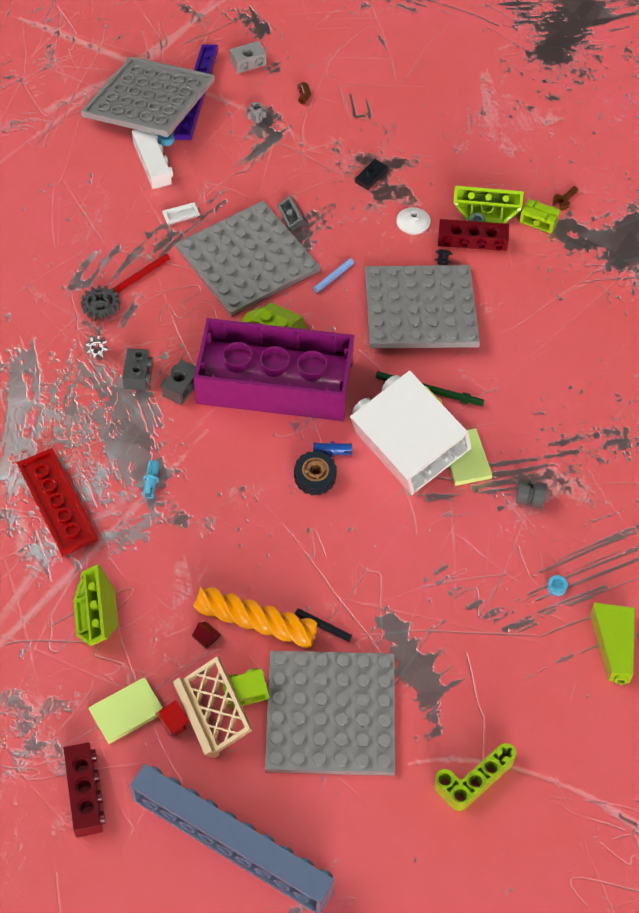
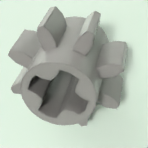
(256, 112)
(99, 350)

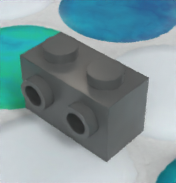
(136, 369)

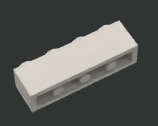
(152, 158)

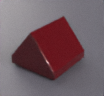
(205, 634)

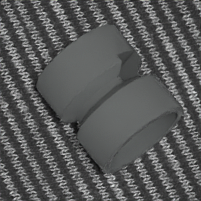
(531, 493)

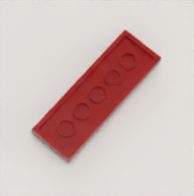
(57, 502)

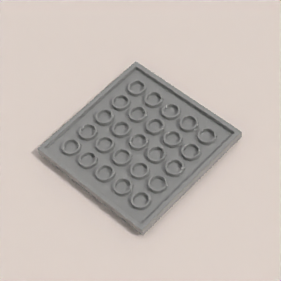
(148, 96)
(247, 258)
(421, 307)
(331, 713)

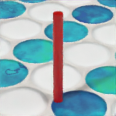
(141, 273)

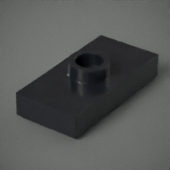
(371, 174)

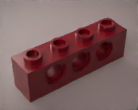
(473, 235)
(91, 822)

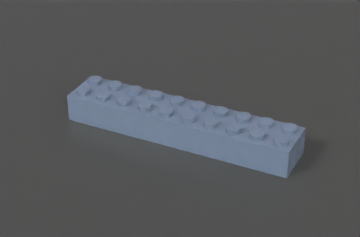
(233, 839)

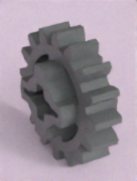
(100, 302)

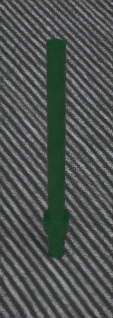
(464, 398)

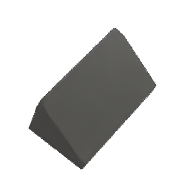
(292, 213)

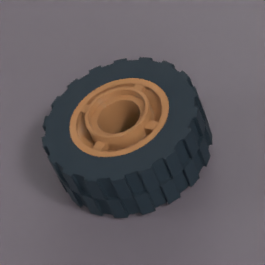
(319, 463)

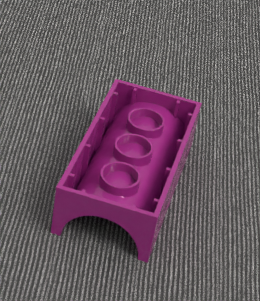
(274, 369)

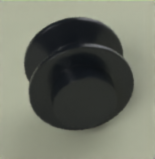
(443, 256)

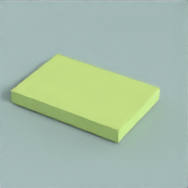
(473, 464)
(125, 710)

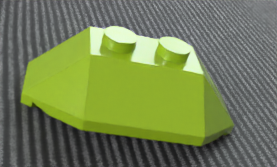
(493, 204)
(274, 315)
(95, 606)

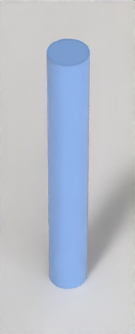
(333, 275)

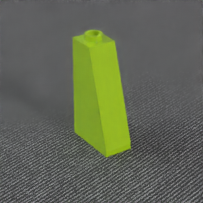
(615, 638)

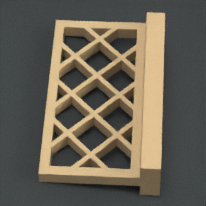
(200, 719)

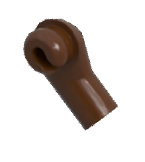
(306, 93)

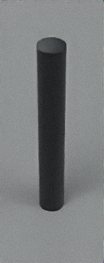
(325, 626)

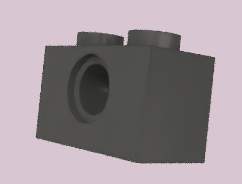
(176, 390)

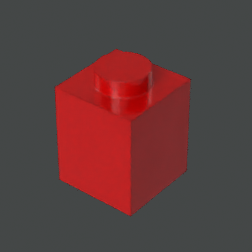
(173, 718)

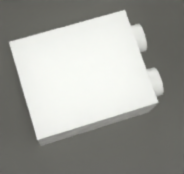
(410, 431)

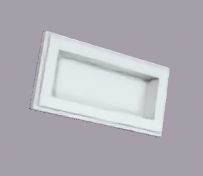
(181, 213)

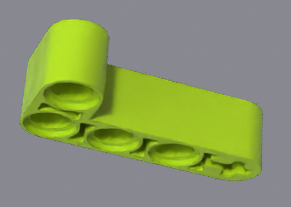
(478, 774)

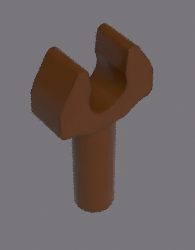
(564, 199)

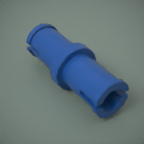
(333, 448)

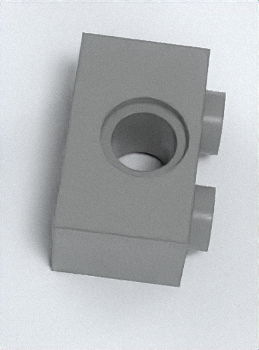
(248, 57)

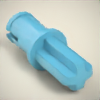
(150, 479)

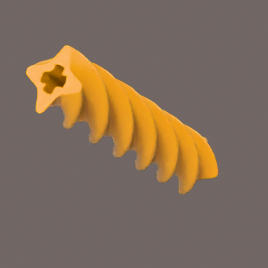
(251, 615)

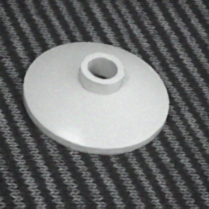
(413, 220)

